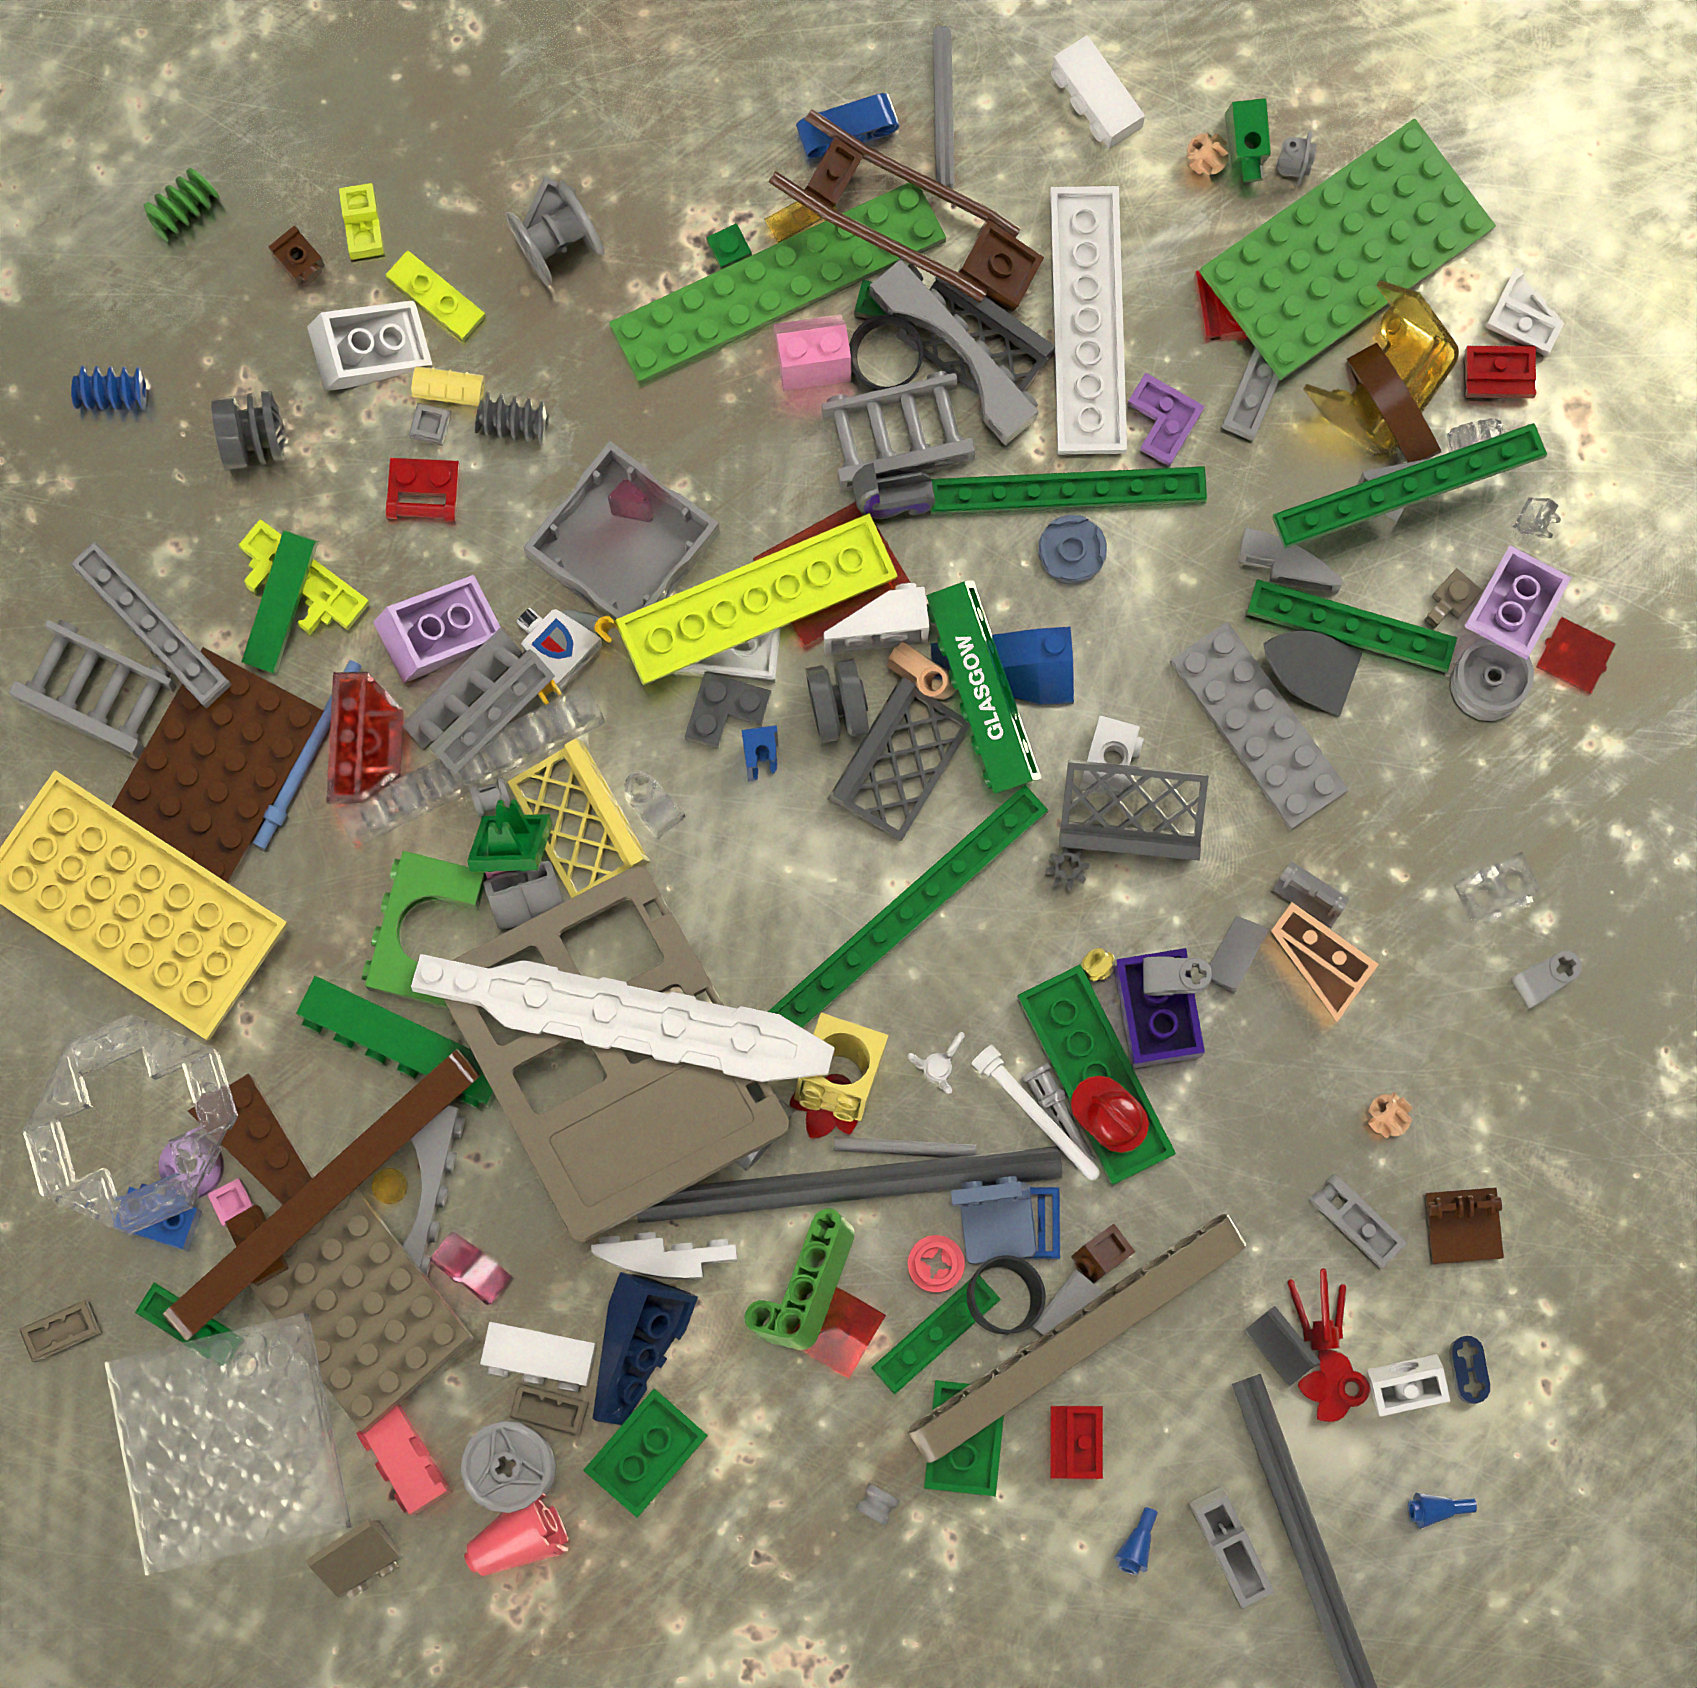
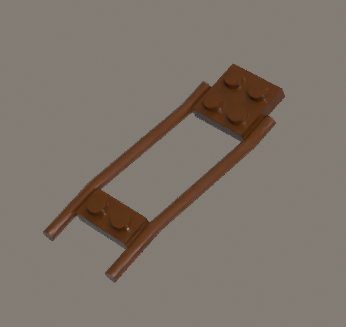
(996, 260)

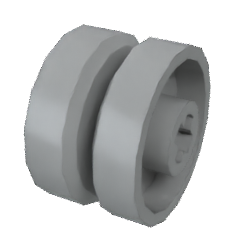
(1480, 695)

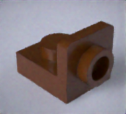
(1102, 1254)

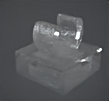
(1536, 517)

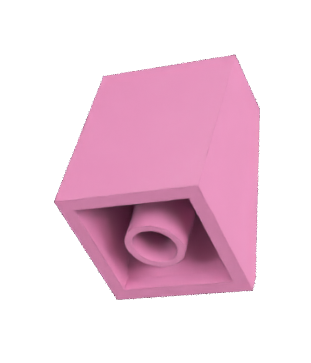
(813, 352)

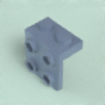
(996, 1219)

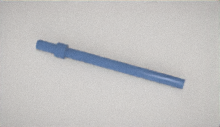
(275, 813)

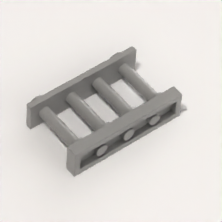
(921, 455)
(64, 706)
(486, 715)

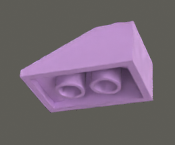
(1518, 602)
(436, 627)

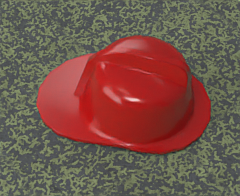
(1109, 1113)

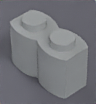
(522, 895)

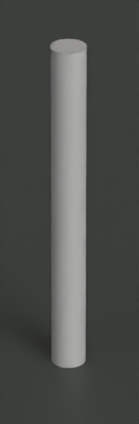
(903, 1147)

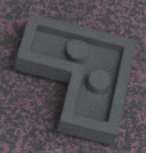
(722, 698)

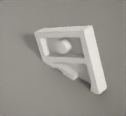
(1525, 316)

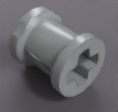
(487, 796)

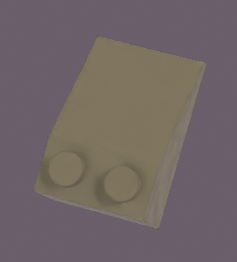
(356, 1558)

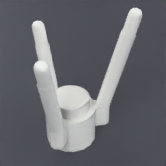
(938, 1066)

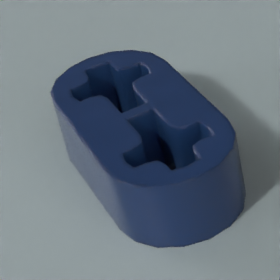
(1478, 1368)

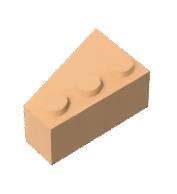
(1324, 959)

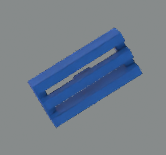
(1042, 1253)

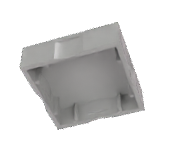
(615, 559)

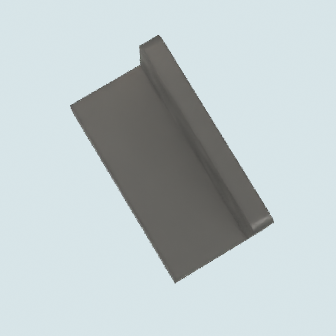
(1282, 1346)

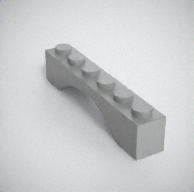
(1003, 405)
(436, 1159)

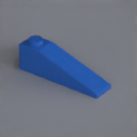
(1034, 662)

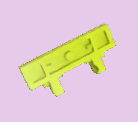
(325, 592)

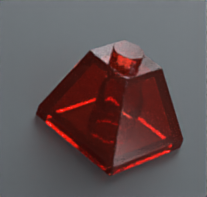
(845, 1333)

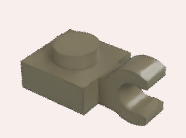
(1453, 596)

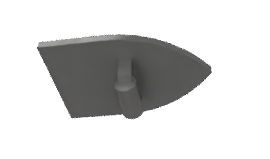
(1314, 667)

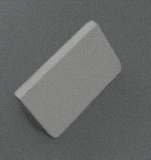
(1237, 953)
(1072, 1297)

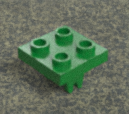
(509, 840)

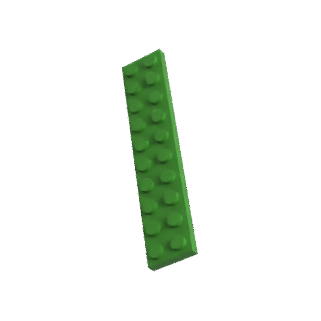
(772, 284)

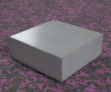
(430, 424)

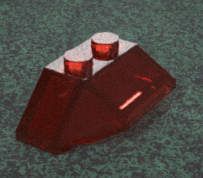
(363, 739)

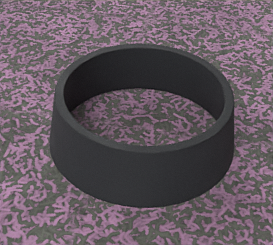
(871, 324)
(1033, 1282)

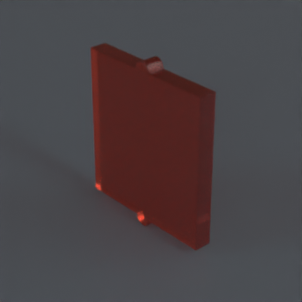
(1575, 655)

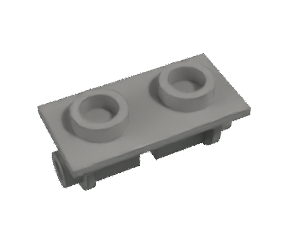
(1297, 157)
(1311, 894)

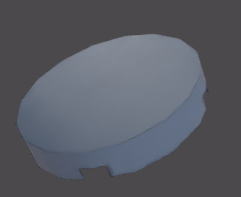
(1072, 549)

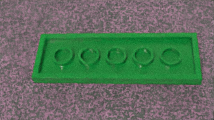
(1084, 1045)

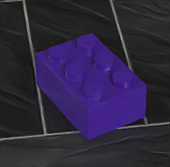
(1157, 1026)

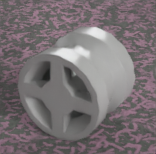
(877, 1504)

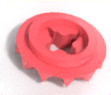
(951, 1256)

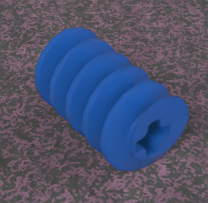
(109, 388)

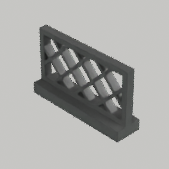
(1000, 323)
(872, 746)
(1130, 839)

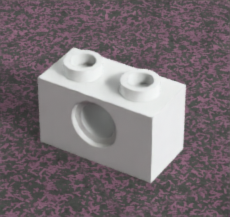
(1118, 737)
(1408, 1385)

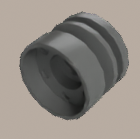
(248, 429)

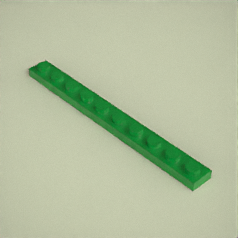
(911, 908)

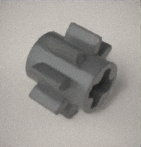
(1074, 861)

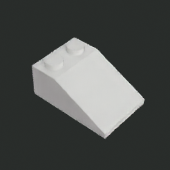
(368, 344)
(883, 623)

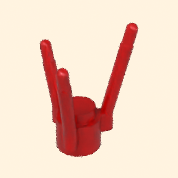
(1324, 1333)

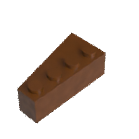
(263, 1143)

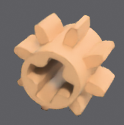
(1207, 153)
(1390, 1115)

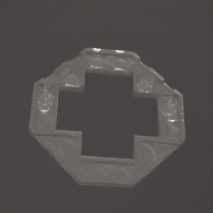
(192, 1151)

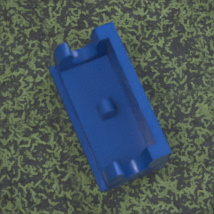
(760, 745)

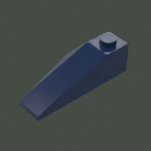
(638, 1331)

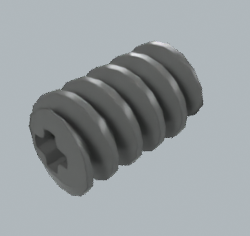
(512, 418)

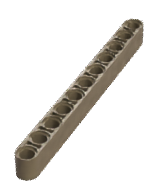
(1076, 1338)

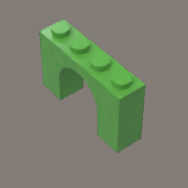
(415, 882)

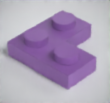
(1173, 414)

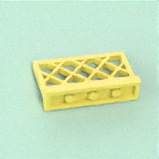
(603, 803)

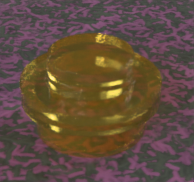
(389, 1186)

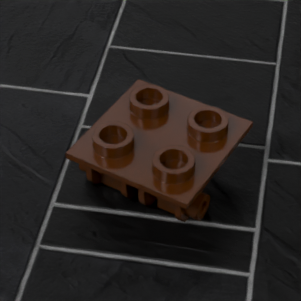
(1464, 1225)

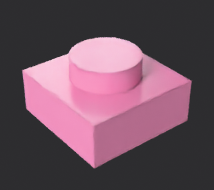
(230, 1200)

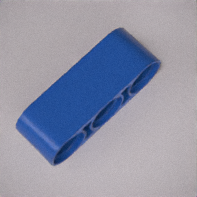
(863, 119)

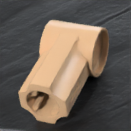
(920, 670)

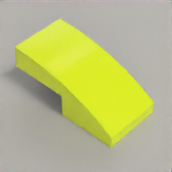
(361, 221)

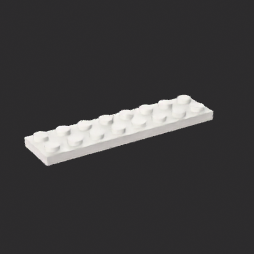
(1088, 320)

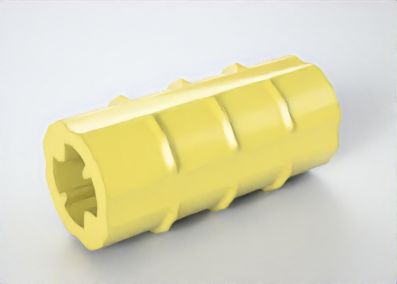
(447, 386)

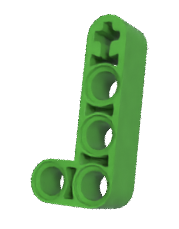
(827, 1238)

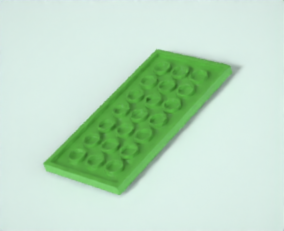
(1319, 260)

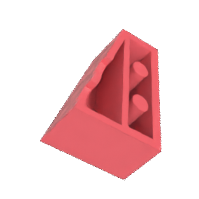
(405, 1462)

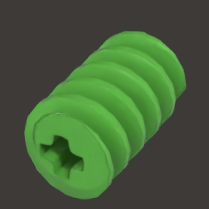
(179, 202)

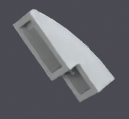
(1288, 566)
(1231, 1547)

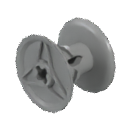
(555, 233)
(485, 1459)

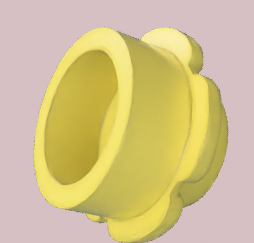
(1098, 964)

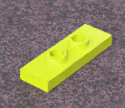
(435, 295)

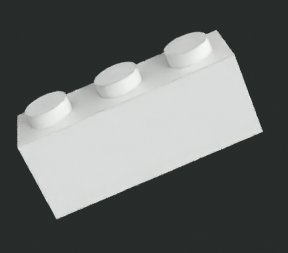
(1097, 92)
(538, 1356)

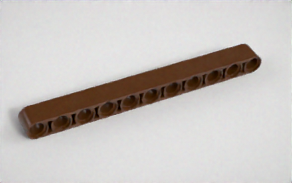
(321, 1195)

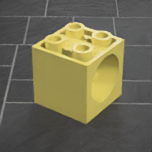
(853, 1042)

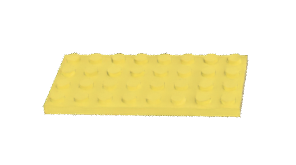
(134, 905)

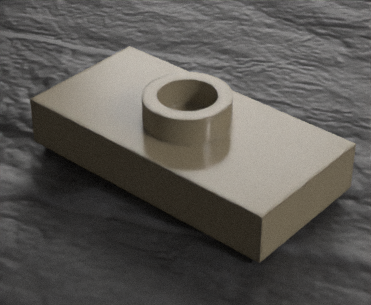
(59, 1331)
(548, 1409)

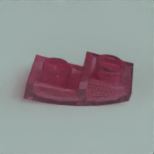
(471, 1267)

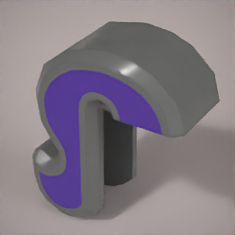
(892, 494)

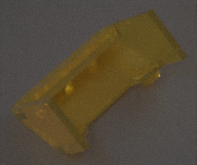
(1418, 351)

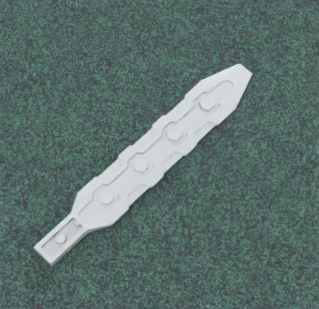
(631, 1018)

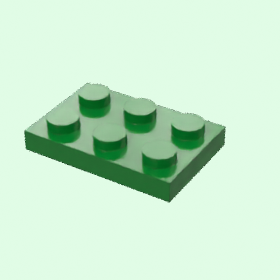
(645, 1453)
(971, 1465)

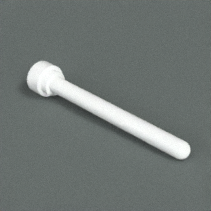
(990, 1063)

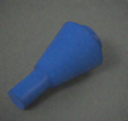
(1430, 1509)
(1134, 1552)

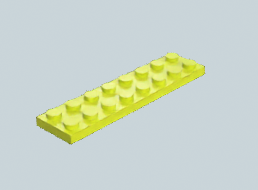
(756, 599)

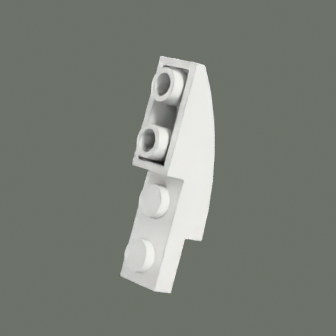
(648, 1256)

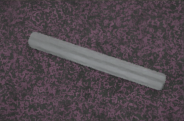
(943, 105)

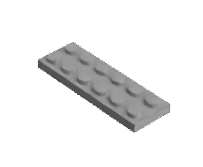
(1259, 725)

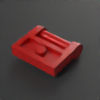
(423, 478)

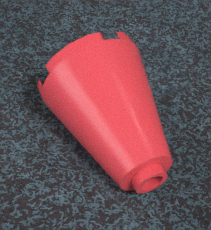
(517, 1539)

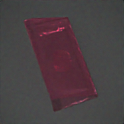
(630, 502)

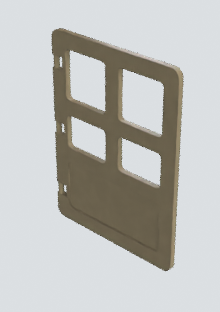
(648, 1122)

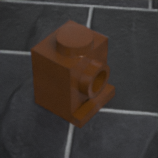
(287, 247)

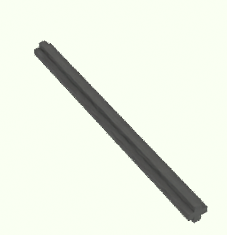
(855, 1183)
(1303, 1533)

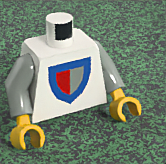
(564, 642)

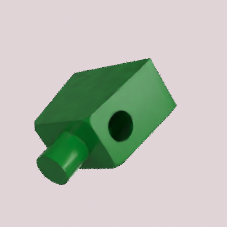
(1248, 123)

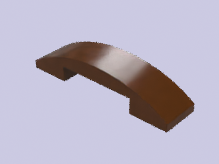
(1394, 403)

